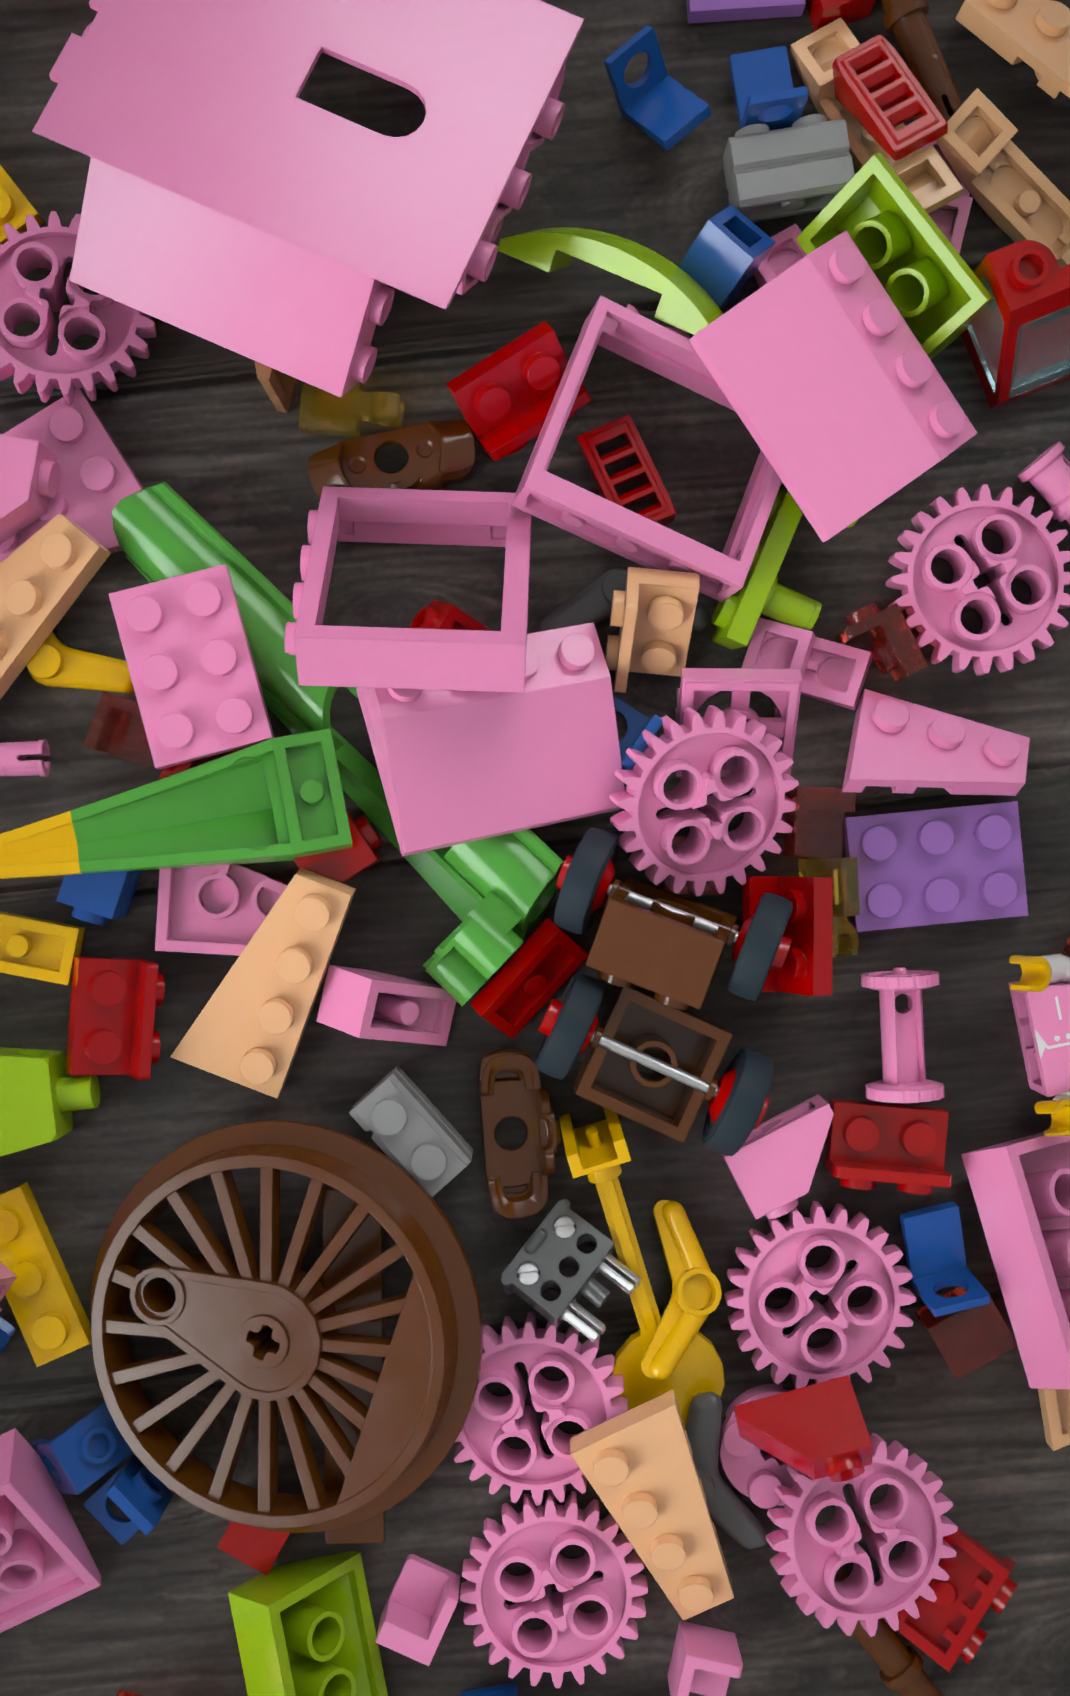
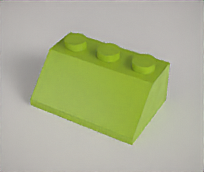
(906, 253)
(308, 1630)

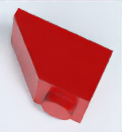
(811, 1429)

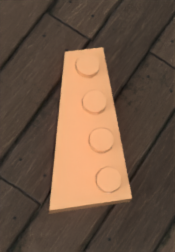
(1025, 32)
(40, 587)
(267, 996)
(653, 1492)

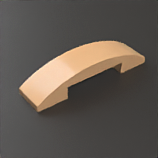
(920, 171)
(1004, 178)

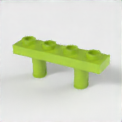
(761, 592)

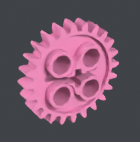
(22, 300)
(1026, 554)
(700, 751)
(857, 1331)
(582, 1397)
(814, 1553)
(571, 1636)

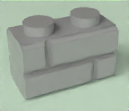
(787, 168)
(412, 1131)

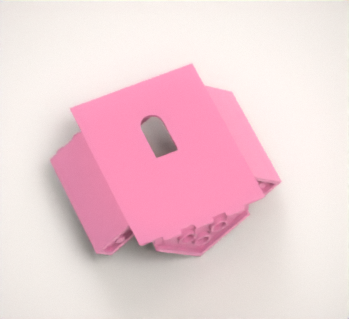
(274, 218)

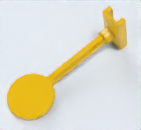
(598, 1152)

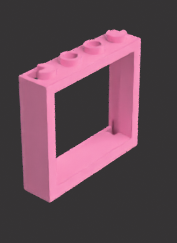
(611, 525)
(411, 655)

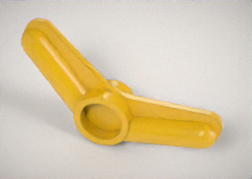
(72, 668)
(693, 1295)

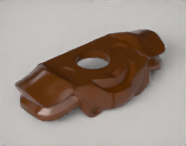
(436, 454)
(518, 1175)

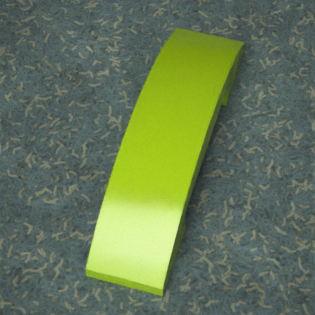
(682, 298)

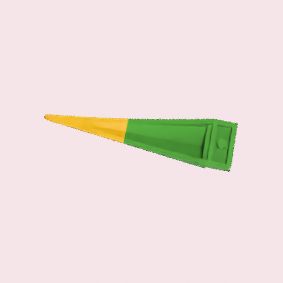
(238, 809)

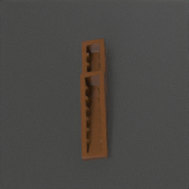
(362, 1248)

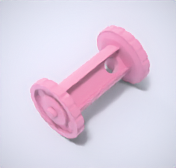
(902, 1037)

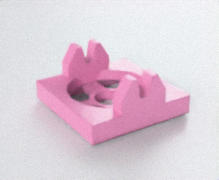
(779, 684)

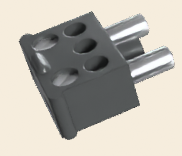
(555, 1248)

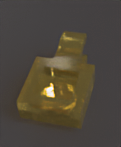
(336, 416)
(845, 897)

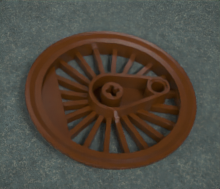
(277, 1328)

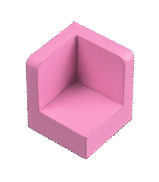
(418, 1609)
(703, 1661)

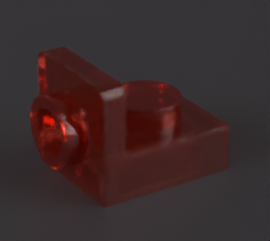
(893, 643)

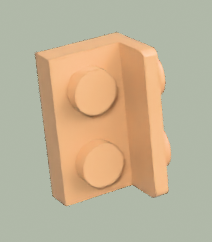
(653, 622)

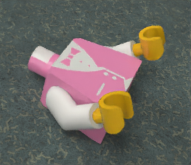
(1043, 1027)

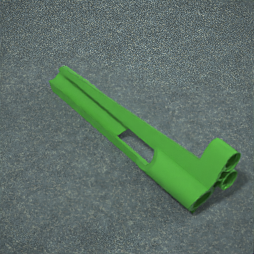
(489, 883)

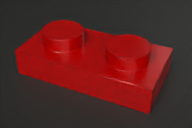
(529, 979)

